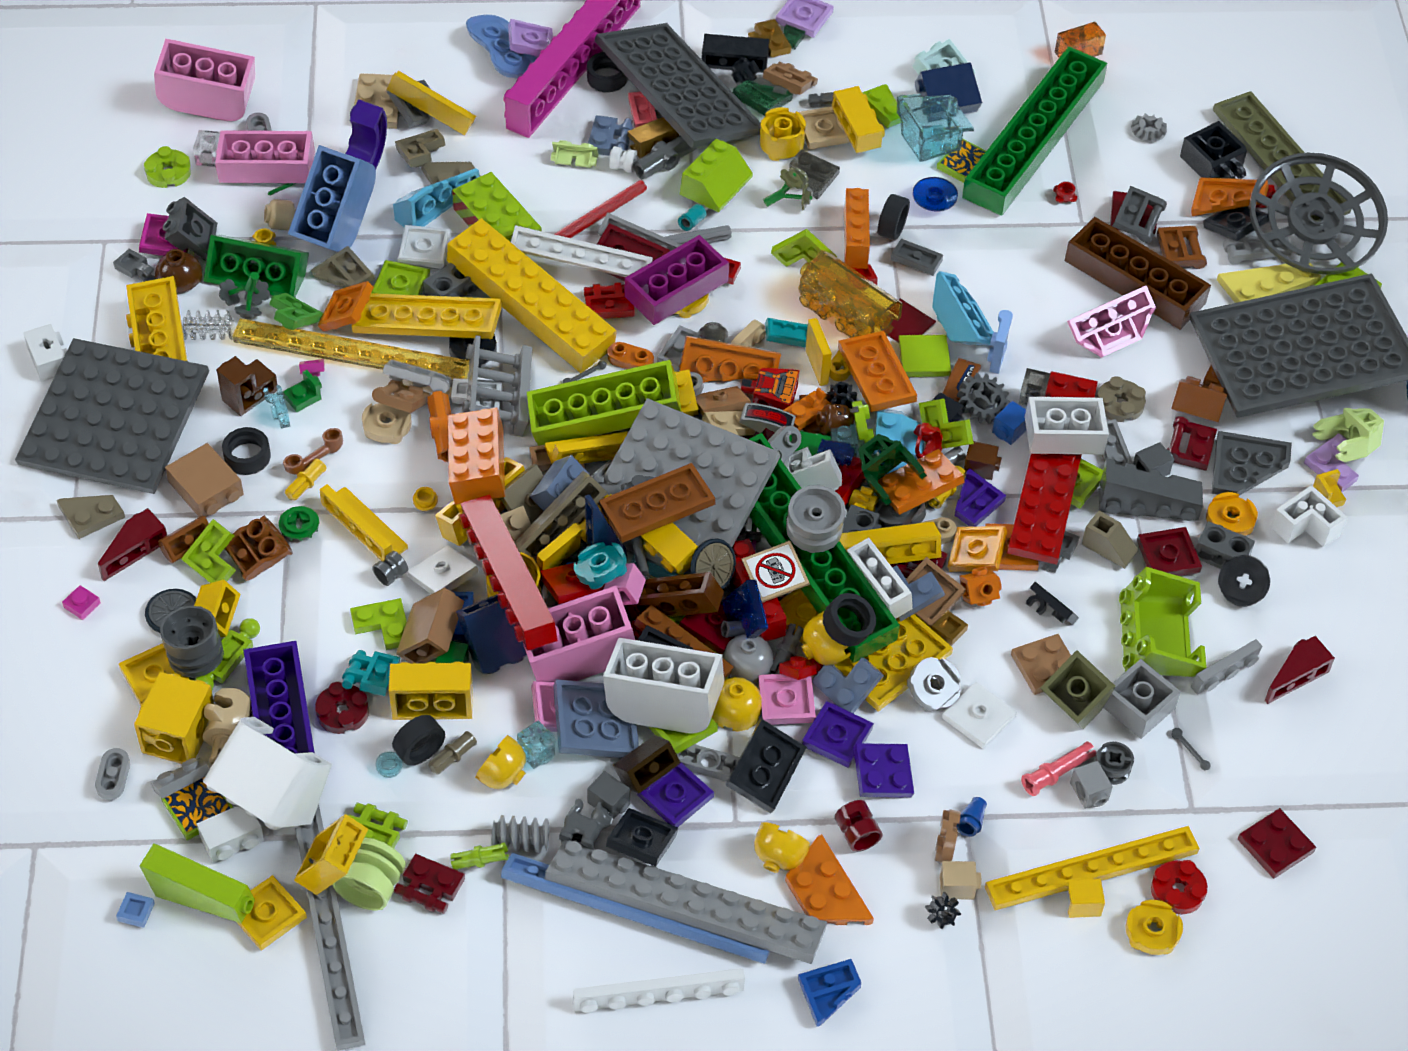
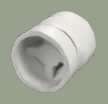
(622, 159)

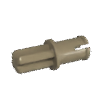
(452, 752)

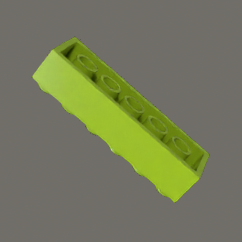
(600, 402)

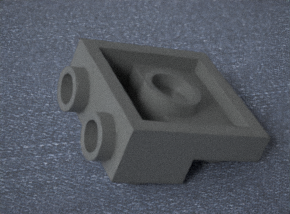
(189, 227)

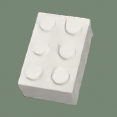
(1066, 425)

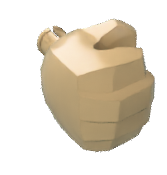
(223, 717)

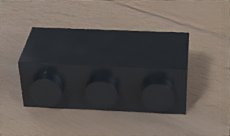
(725, 50)

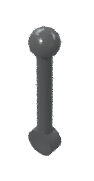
(601, 365)
(1177, 734)

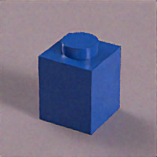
(1010, 423)

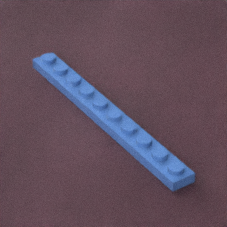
(532, 874)

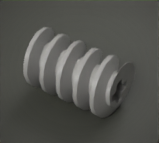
(521, 833)

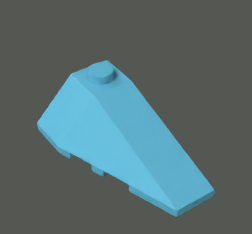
(429, 202)

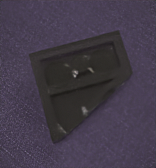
(819, 171)

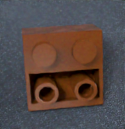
(1199, 399)

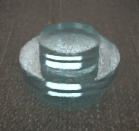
(388, 764)

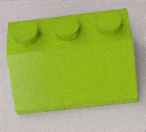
(715, 176)

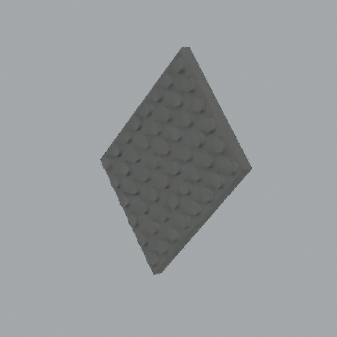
(1304, 345)

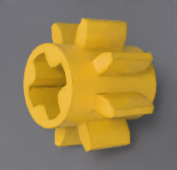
(864, 498)

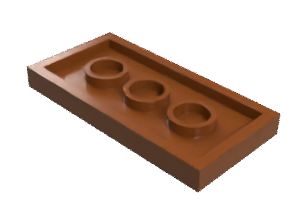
(657, 502)

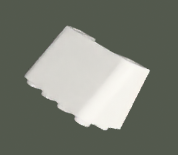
(268, 777)

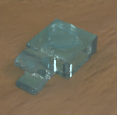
(279, 408)

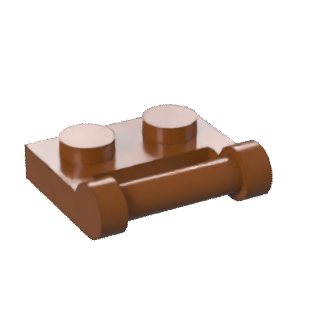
(1174, 247)

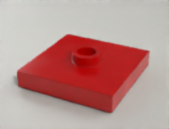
(564, 583)

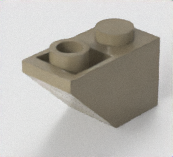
(1109, 539)

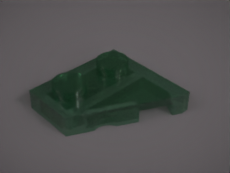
(760, 96)

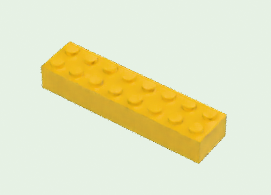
(531, 295)

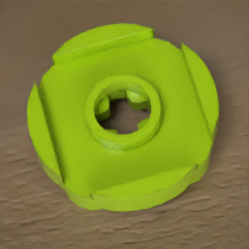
(164, 158)
(860, 421)

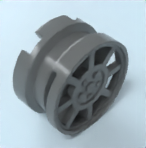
(1115, 761)

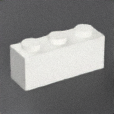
(882, 577)

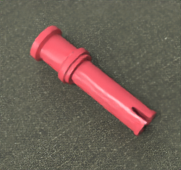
(1049, 773)

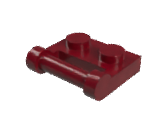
(1199, 444)

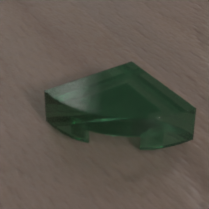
(793, 35)

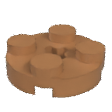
(948, 835)

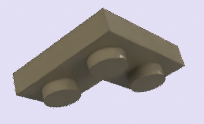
(417, 148)

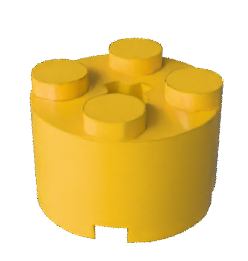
(782, 133)

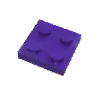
(836, 733)
(883, 770)
(677, 795)

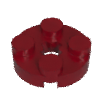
(337, 695)

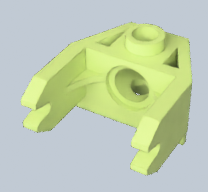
(1360, 428)

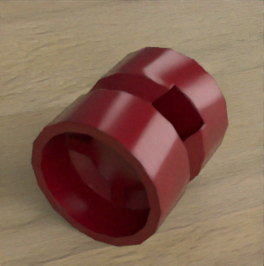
(857, 824)

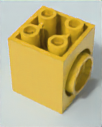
(173, 718)

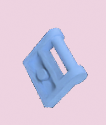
(999, 341)

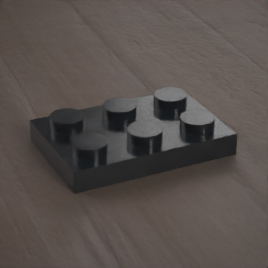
(766, 766)

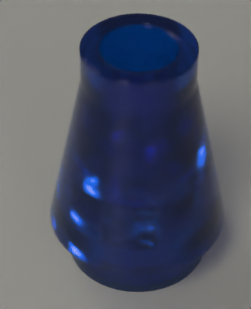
(842, 451)

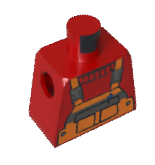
(773, 387)

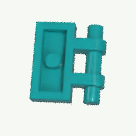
(375, 678)

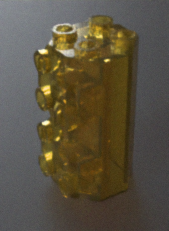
(840, 291)

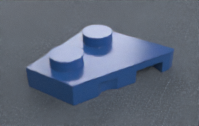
(829, 988)

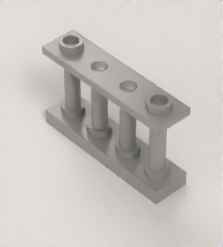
(519, 380)

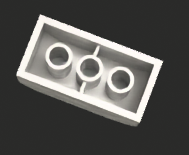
(663, 685)

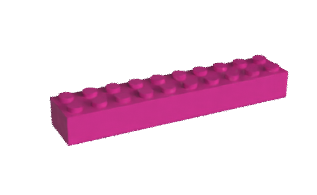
(562, 63)

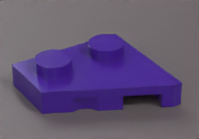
(977, 499)

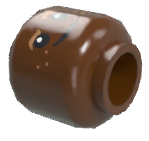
(834, 417)

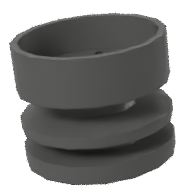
(192, 641)

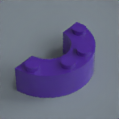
(368, 132)

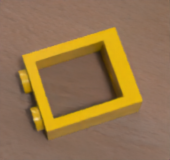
(332, 854)

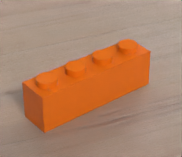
(856, 228)

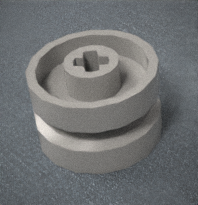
(815, 518)

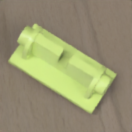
(564, 151)

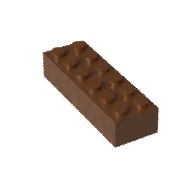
(1129, 265)

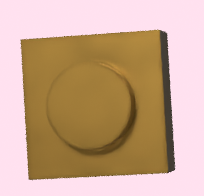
(950, 627)

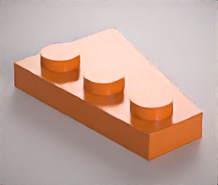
(1223, 194)

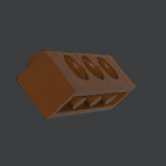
(679, 595)

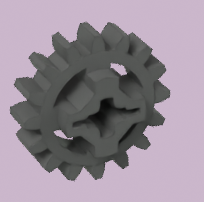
(983, 397)

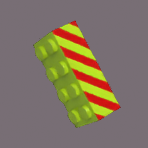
(493, 203)

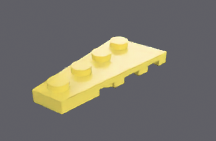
(1265, 281)

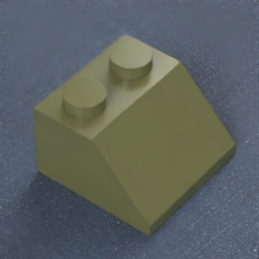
(1079, 689)

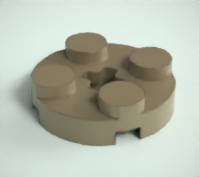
(1124, 389)

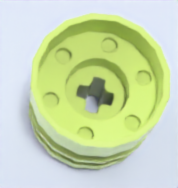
(371, 875)

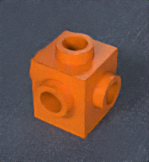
(980, 586)

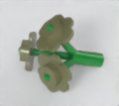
(793, 178)

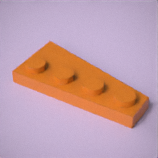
(725, 361)

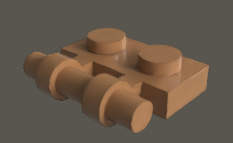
(789, 77)

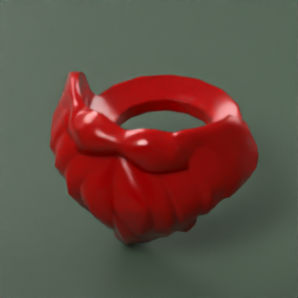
(930, 435)

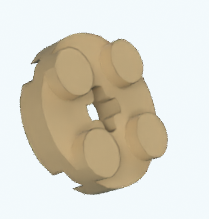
(385, 432)

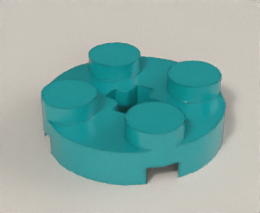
(596, 575)

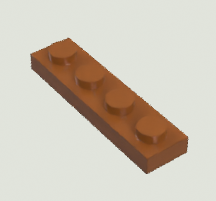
(662, 623)

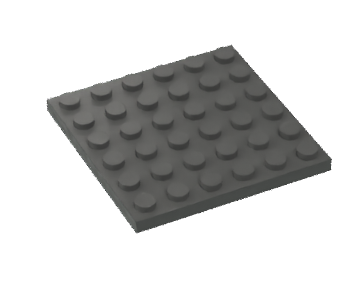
(113, 415)

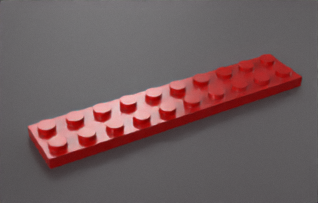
(1048, 487)

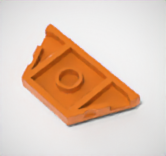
(825, 888)

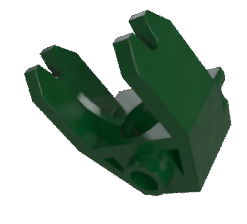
(892, 454)

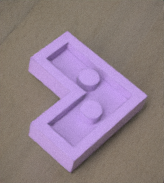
(1324, 460)

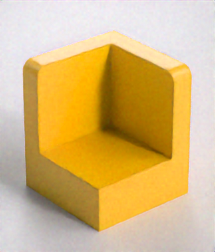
(1327, 485)
(1085, 898)

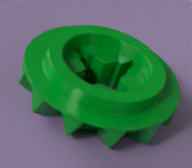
(288, 522)

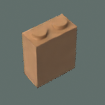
(204, 480)
(430, 627)

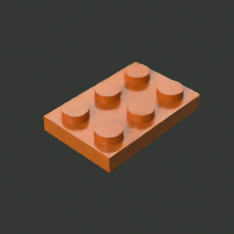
(909, 491)

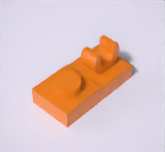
(807, 408)

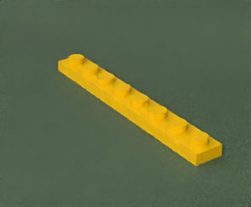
(1095, 865)

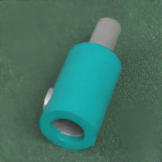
(692, 217)

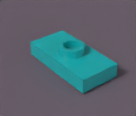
(786, 332)

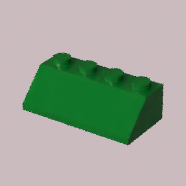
(237, 257)

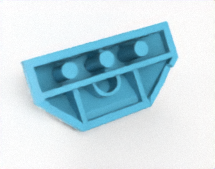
(959, 312)
(898, 427)

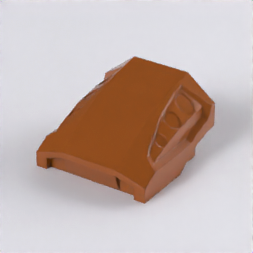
(257, 547)

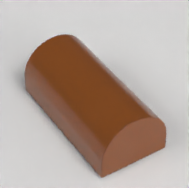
(178, 542)

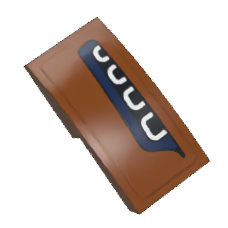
(960, 372)

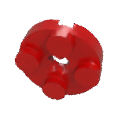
(1186, 874)

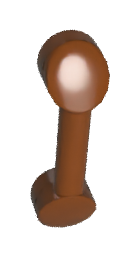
(332, 443)

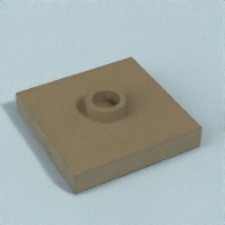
(520, 489)

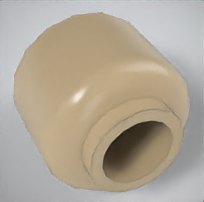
(279, 214)

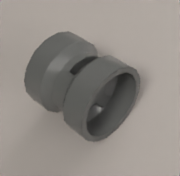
(390, 568)

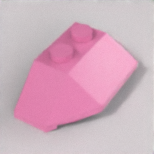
(1114, 323)

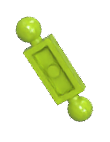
(233, 651)

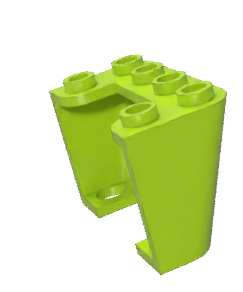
(1157, 623)

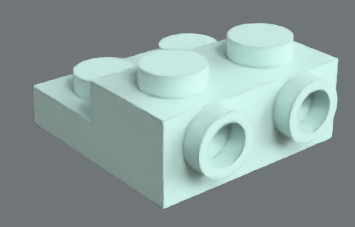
(939, 56)

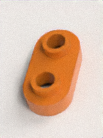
(628, 355)

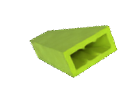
(195, 885)

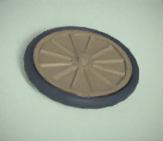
(715, 557)

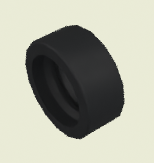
(604, 83)
(893, 217)
(242, 436)
(860, 608)
(418, 740)

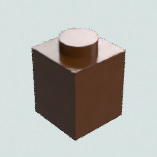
(982, 459)

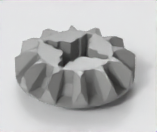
(1149, 134)

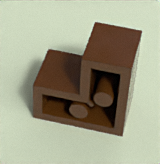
(244, 384)

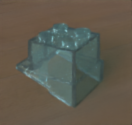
(932, 124)

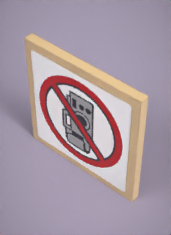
(776, 571)

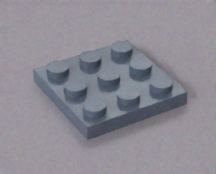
(587, 724)

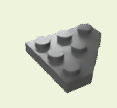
(1246, 461)

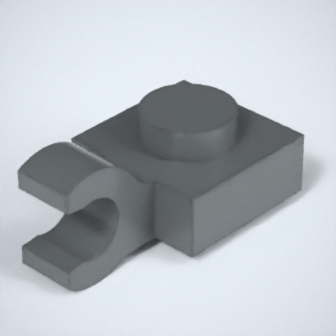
(134, 264)
(1068, 547)

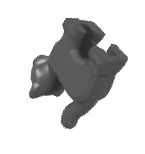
(584, 828)

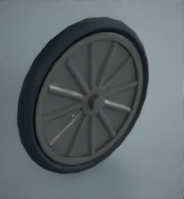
(164, 603)

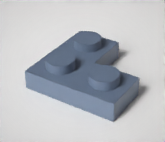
(923, 590)
(848, 690)

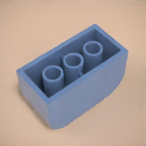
(333, 200)

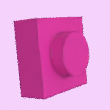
(312, 366)
(81, 602)

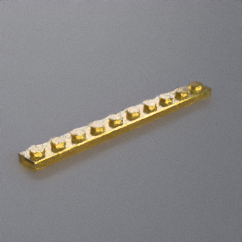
(343, 349)

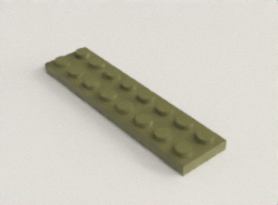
(1267, 141)

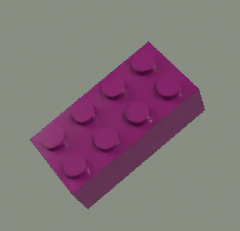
(676, 279)

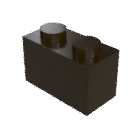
(646, 763)

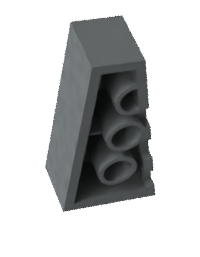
(1148, 493)

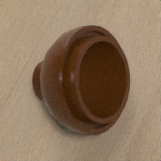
(182, 266)

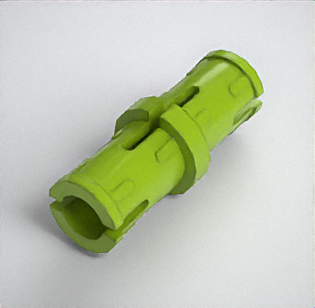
(479, 856)

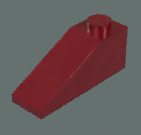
(133, 542)
(1304, 664)

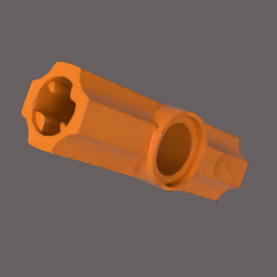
(439, 410)

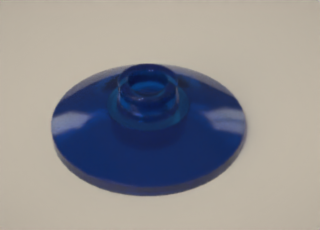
(935, 194)

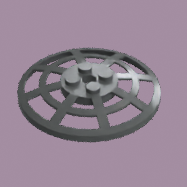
(1322, 206)

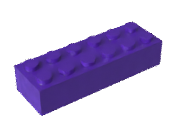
(279, 694)

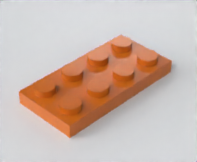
(877, 371)

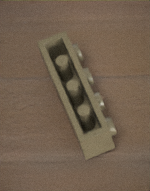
(560, 515)

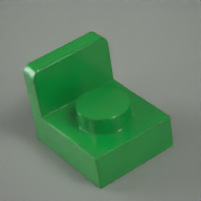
(304, 393)

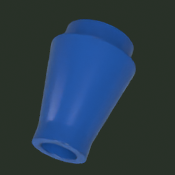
(972, 817)

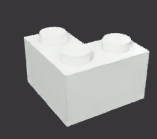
(815, 469)
(1309, 513)

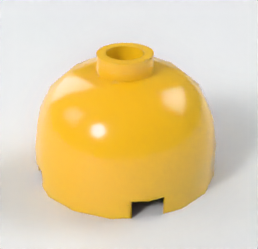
(821, 645)
(738, 705)
(503, 765)
(779, 848)

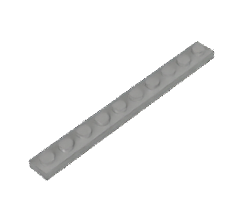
(332, 952)

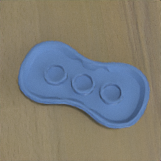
(493, 35)

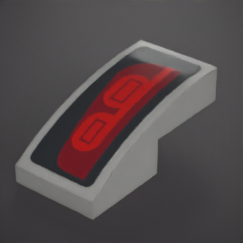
(763, 416)

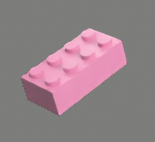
(264, 156)

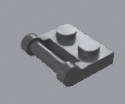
(1132, 211)

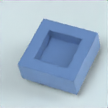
(135, 909)

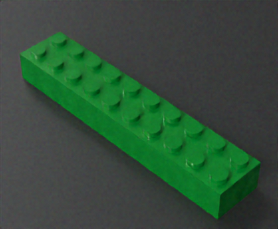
(1034, 131)
(827, 571)

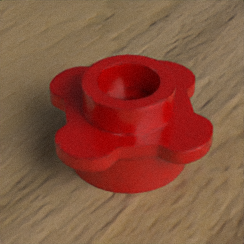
(1065, 192)

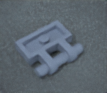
(603, 134)

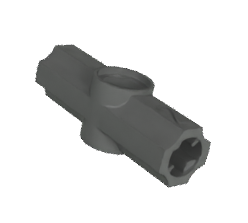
(662, 156)

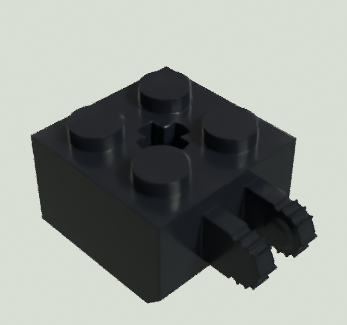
(1215, 152)

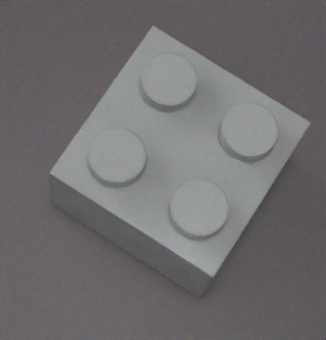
(1142, 699)

